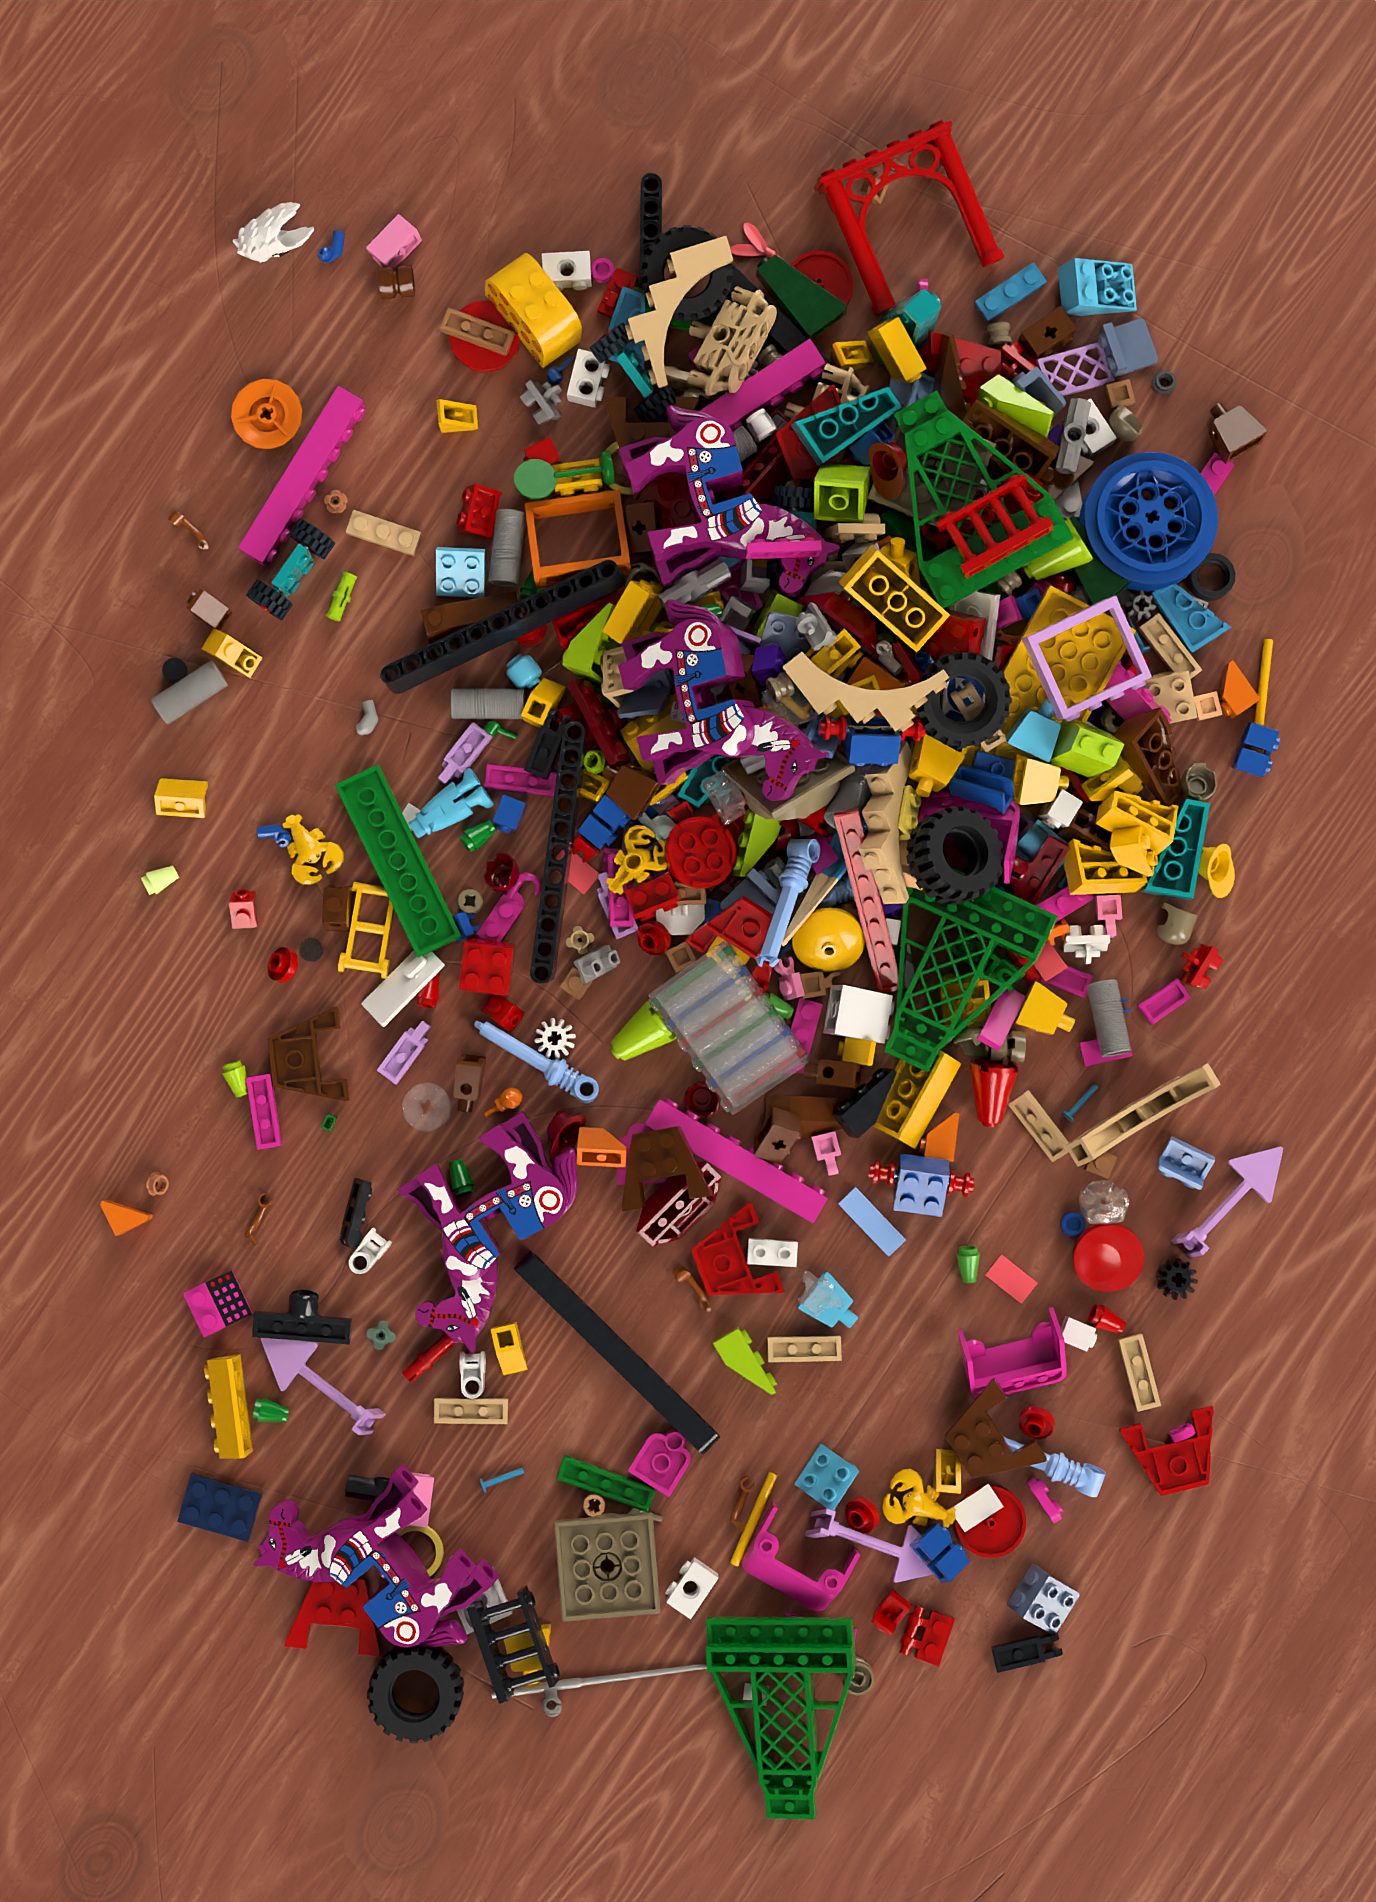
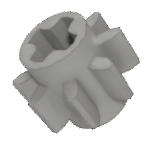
(1145, 602)

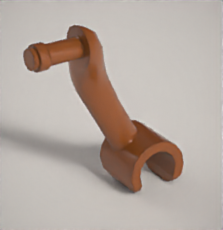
(177, 519)
(257, 1219)
(683, 1274)
(740, 1503)

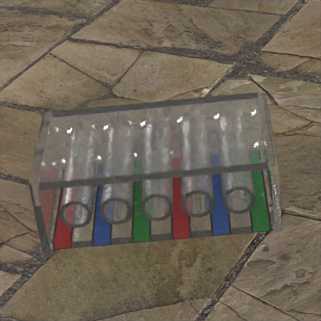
(729, 1028)

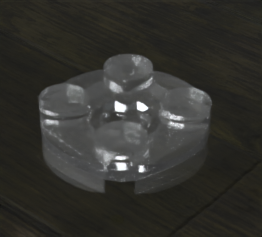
(433, 1119)
(1103, 1214)

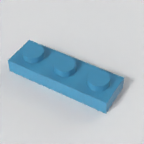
(1010, 292)

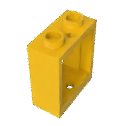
(897, 351)
(634, 611)

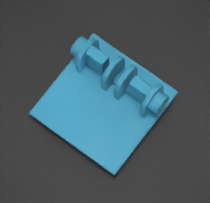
(827, 1477)

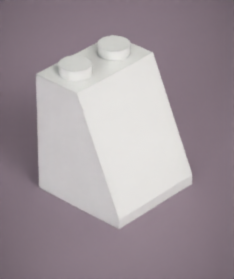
(858, 1013)

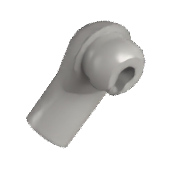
(370, 719)

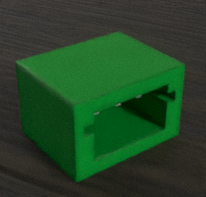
(329, 1122)

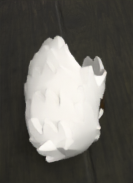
(263, 236)

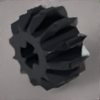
(1170, 1286)

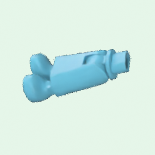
(450, 805)

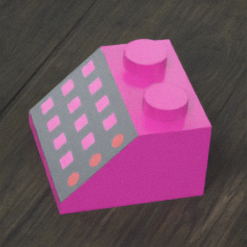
(217, 1303)

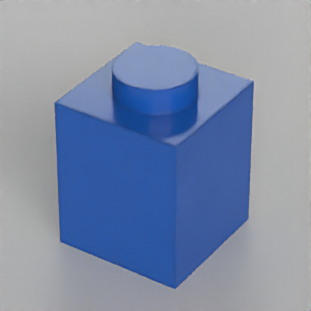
(509, 814)

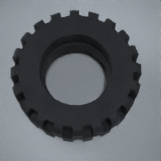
(654, 264)
(979, 843)
(405, 1723)

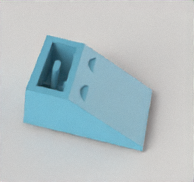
(1096, 287)

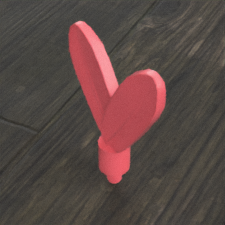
(757, 247)

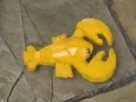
(310, 850)
(637, 859)
(915, 1502)

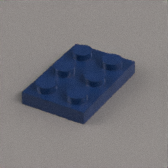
(220, 1507)

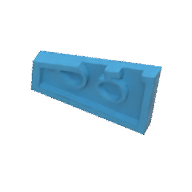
(629, 305)
(1188, 618)

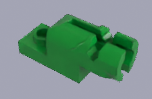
(996, 965)

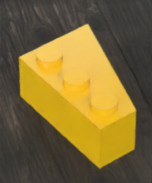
(1128, 810)

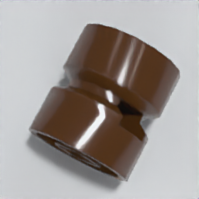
(396, 282)

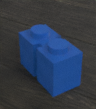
(1260, 738)
(602, 825)
(937, 1545)

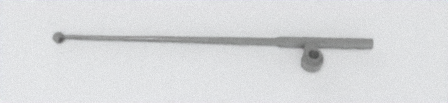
(551, 1693)

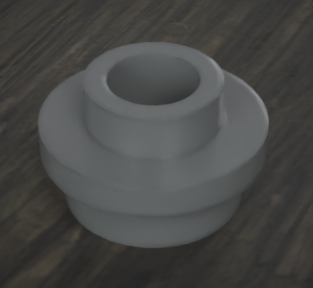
(1164, 375)

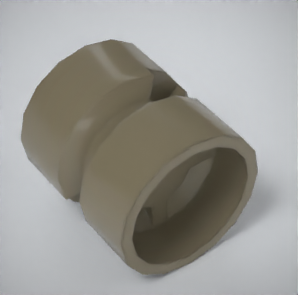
(1016, 1053)
(862, 1678)

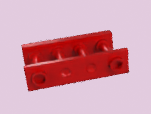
(1015, 539)

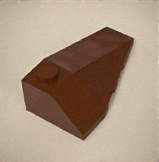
(947, 380)
(1015, 441)
(452, 617)
(1151, 754)
(814, 1112)

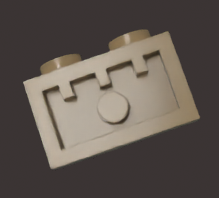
(612, 683)

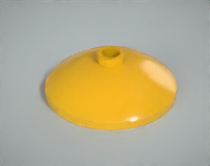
(829, 929)

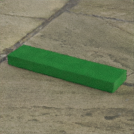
(606, 1483)

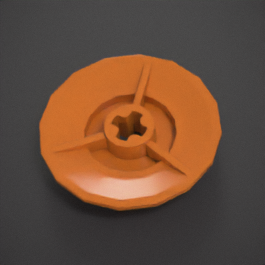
(250, 419)

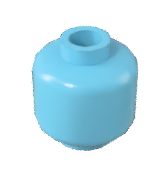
(524, 672)

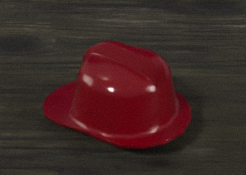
(887, 468)
(564, 1131)

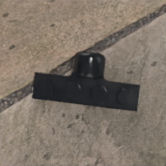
(302, 1322)

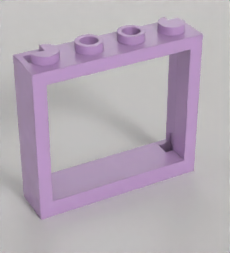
(1114, 692)

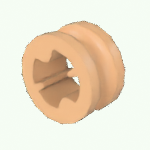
(601, 1506)

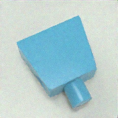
(1036, 732)
(832, 1314)

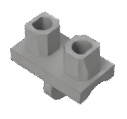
(536, 393)
(815, 628)
(597, 963)

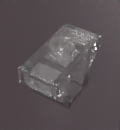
(725, 797)
(819, 1294)

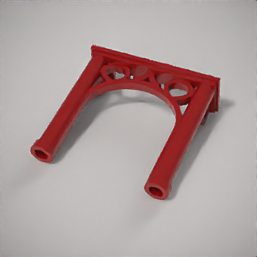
(944, 151)

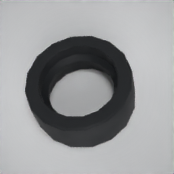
(1228, 569)

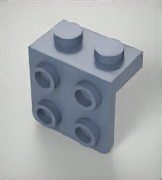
(1127, 347)
(1039, 387)
(782, 630)
(649, 698)
(756, 889)
(1043, 1599)

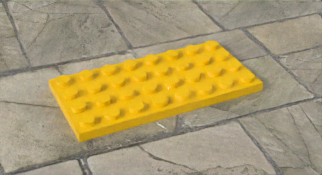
(1078, 659)

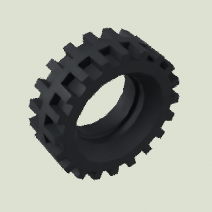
(995, 706)

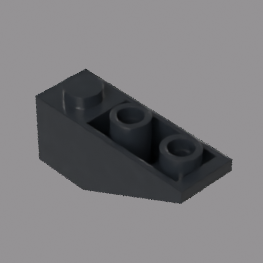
(865, 1105)

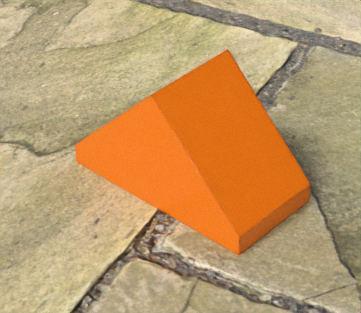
(123, 1217)

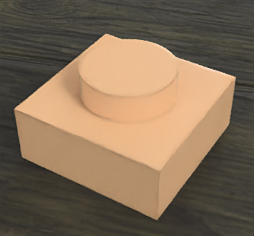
(1207, 706)

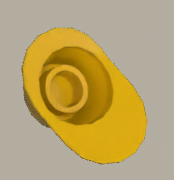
(1218, 869)

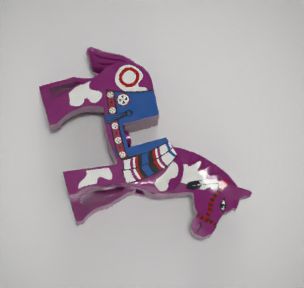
(710, 460)
(702, 658)
(469, 1248)
(409, 1603)

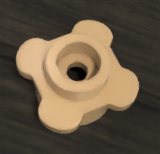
(587, 938)

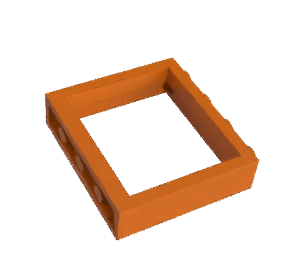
(572, 505)

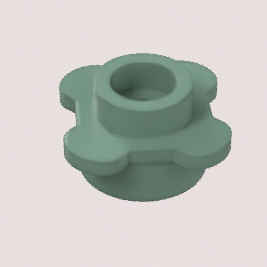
(388, 1336)

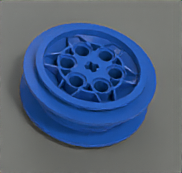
(1165, 479)

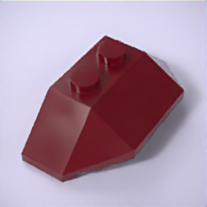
(761, 472)
(844, 614)
(671, 1212)

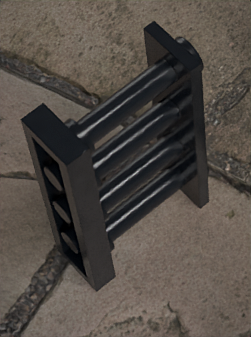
(496, 1661)

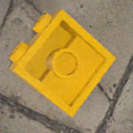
(979, 996)

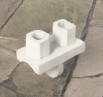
(1086, 945)

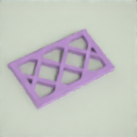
(1081, 353)

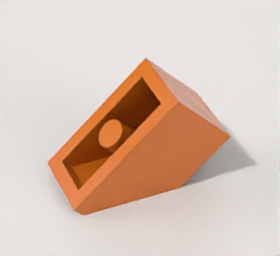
(1235, 691)
(941, 1139)
(599, 1148)

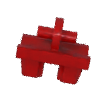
(1013, 363)
(1197, 964)

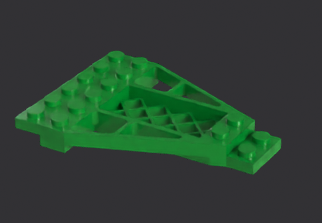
(929, 425)
(992, 915)
(791, 1647)

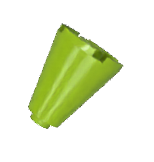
(1061, 559)
(641, 1034)

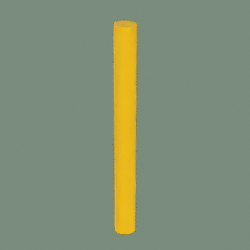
(1263, 681)
(753, 1518)

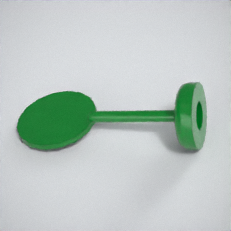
(538, 478)

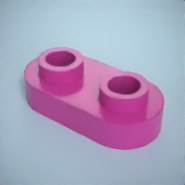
(1039, 1490)

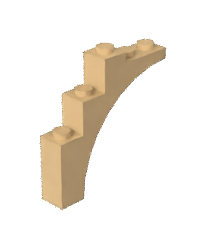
(689, 267)
(894, 704)
(882, 813)
(1141, 1113)

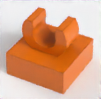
(1060, 929)

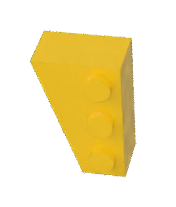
(1097, 872)

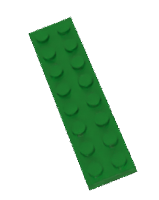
(398, 861)

